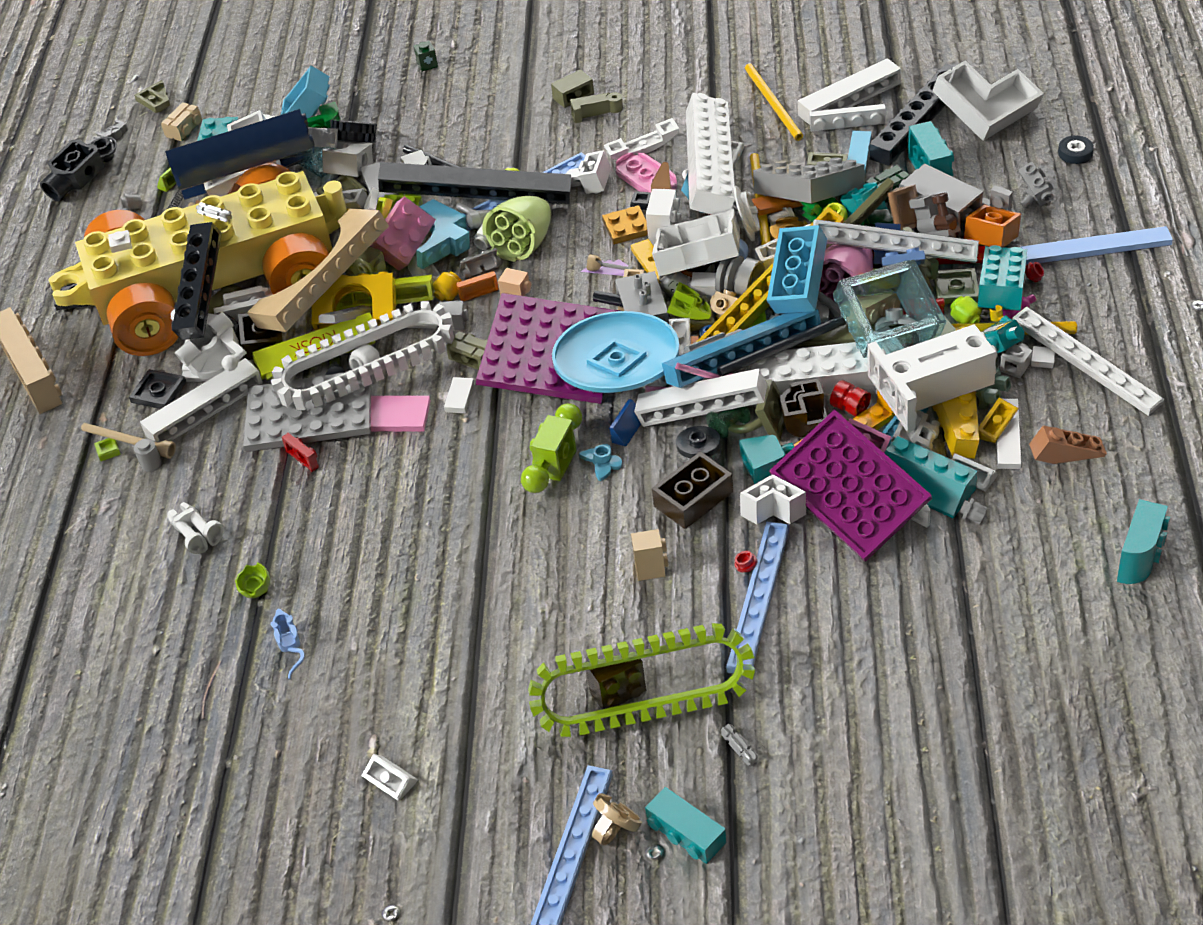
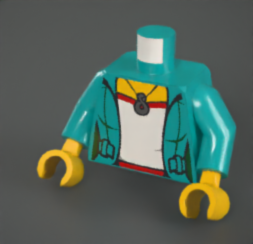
(1003, 333)

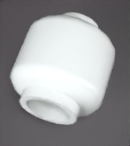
(362, 356)

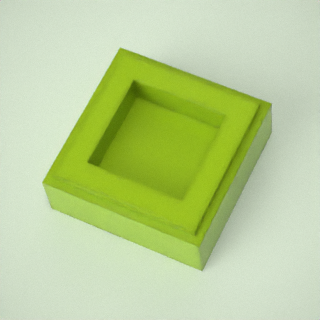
(107, 449)

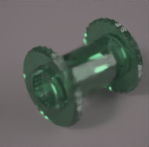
(727, 418)

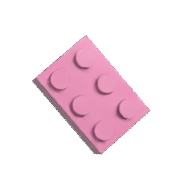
(405, 233)

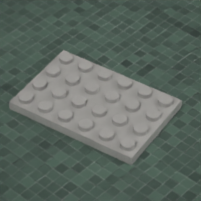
(270, 420)

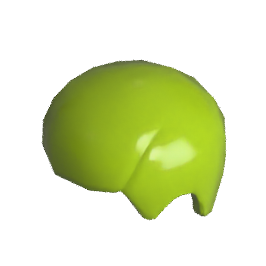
(253, 581)

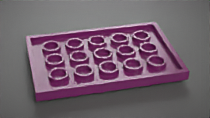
(851, 485)

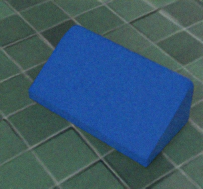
(625, 424)

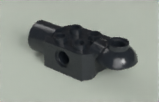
(76, 166)

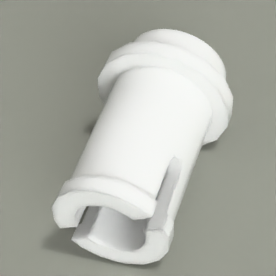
(784, 213)

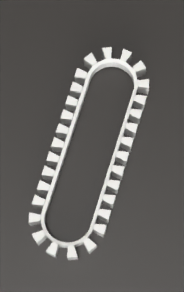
(436, 341)

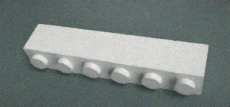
(852, 89)
(701, 397)
(201, 403)

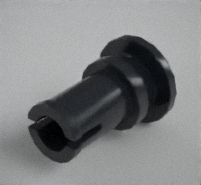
(335, 366)

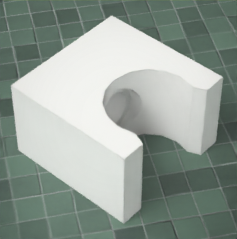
(347, 158)

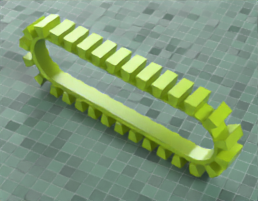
(734, 639)

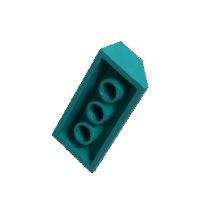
(943, 478)

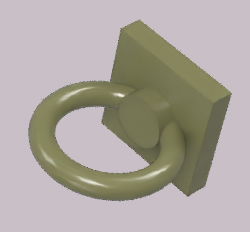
(768, 413)

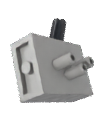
(637, 294)

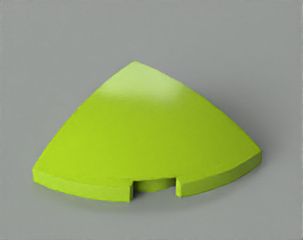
(688, 304)

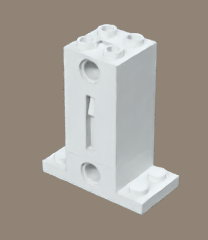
(932, 371)

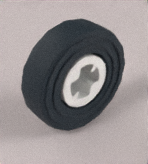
(1075, 149)

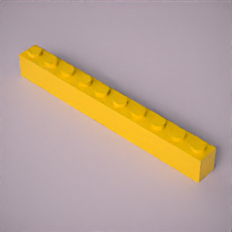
(754, 299)

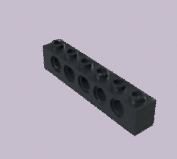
(196, 281)

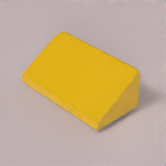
(996, 420)

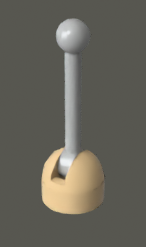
(595, 263)

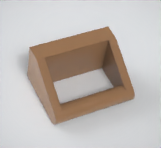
(662, 178)
(900, 206)

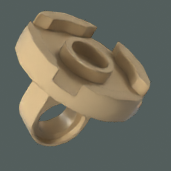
(612, 819)

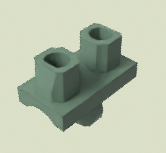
(991, 393)

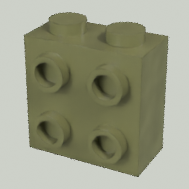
(369, 262)

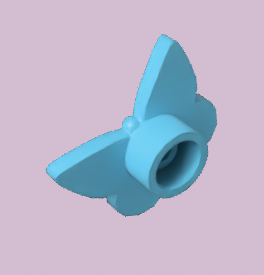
(602, 460)

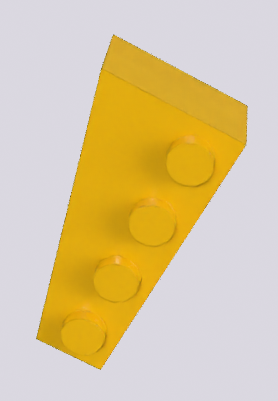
(960, 424)

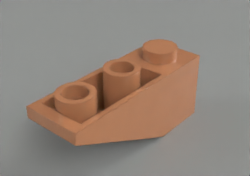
(1063, 446)

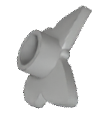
(893, 316)

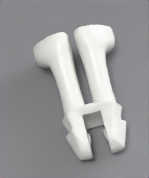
(190, 517)

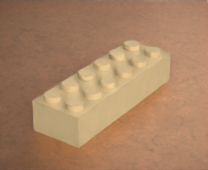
(28, 362)

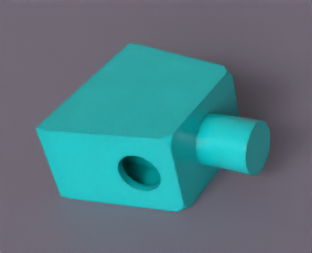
(762, 454)

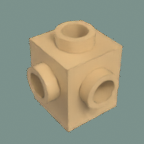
(722, 301)

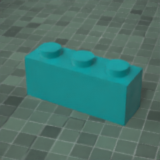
(685, 825)

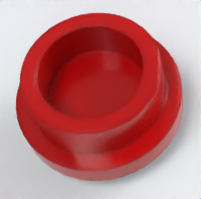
(1034, 271)
(745, 561)

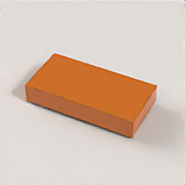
(477, 286)

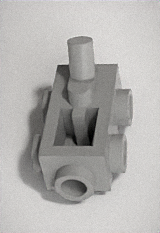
(1038, 188)

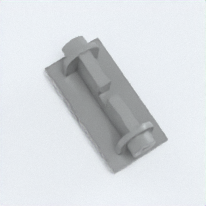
(471, 265)

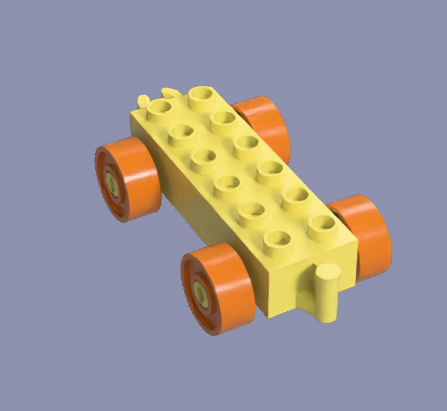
(272, 232)

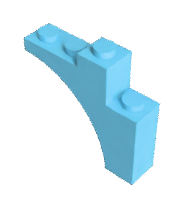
(447, 236)

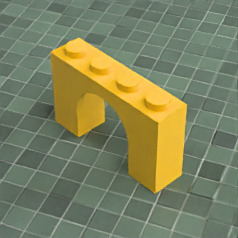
(379, 287)

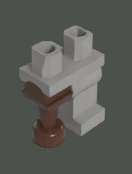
(934, 216)

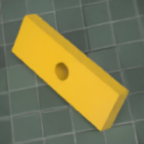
(643, 253)

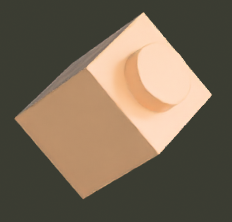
(514, 282)

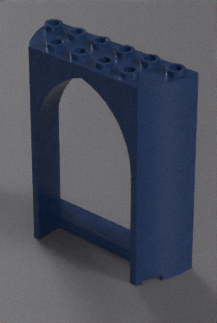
(240, 149)

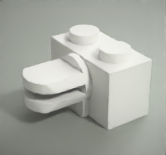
(591, 173)

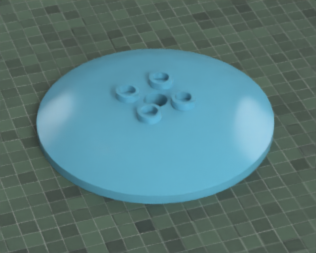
(615, 351)

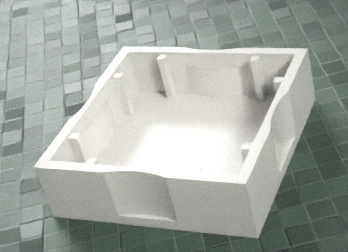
(696, 242)

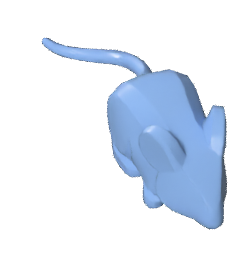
(287, 636)

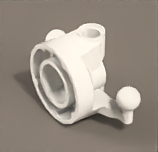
(213, 353)

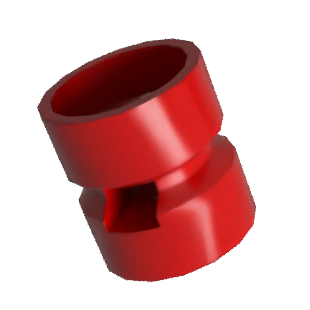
(848, 398)

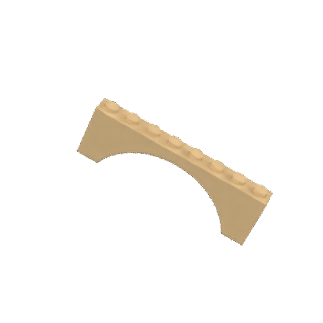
(284, 308)

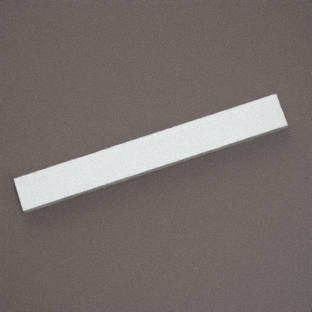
(899, 241)
(1089, 361)

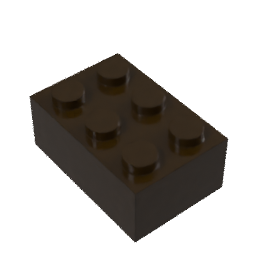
(692, 490)

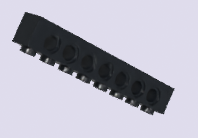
(895, 136)

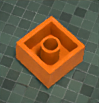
(992, 226)

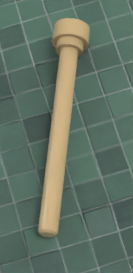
(165, 448)

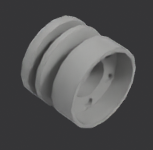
(737, 274)

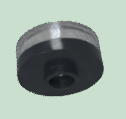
(698, 439)

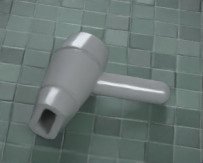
(474, 218)

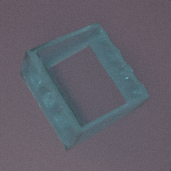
(914, 294)

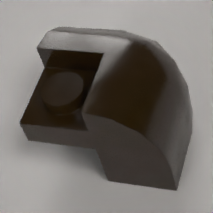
(803, 406)

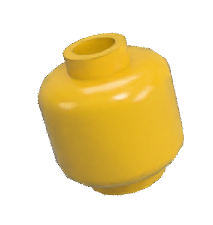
(446, 287)

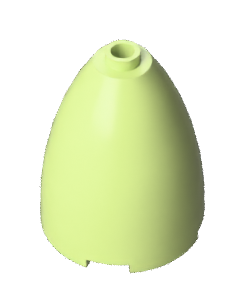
(517, 226)

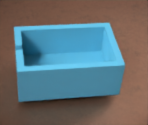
(307, 93)

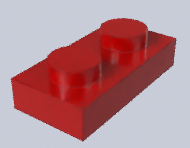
(300, 452)

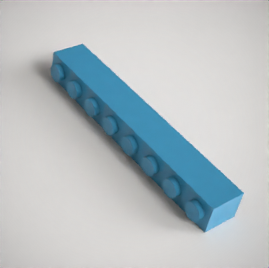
(738, 345)

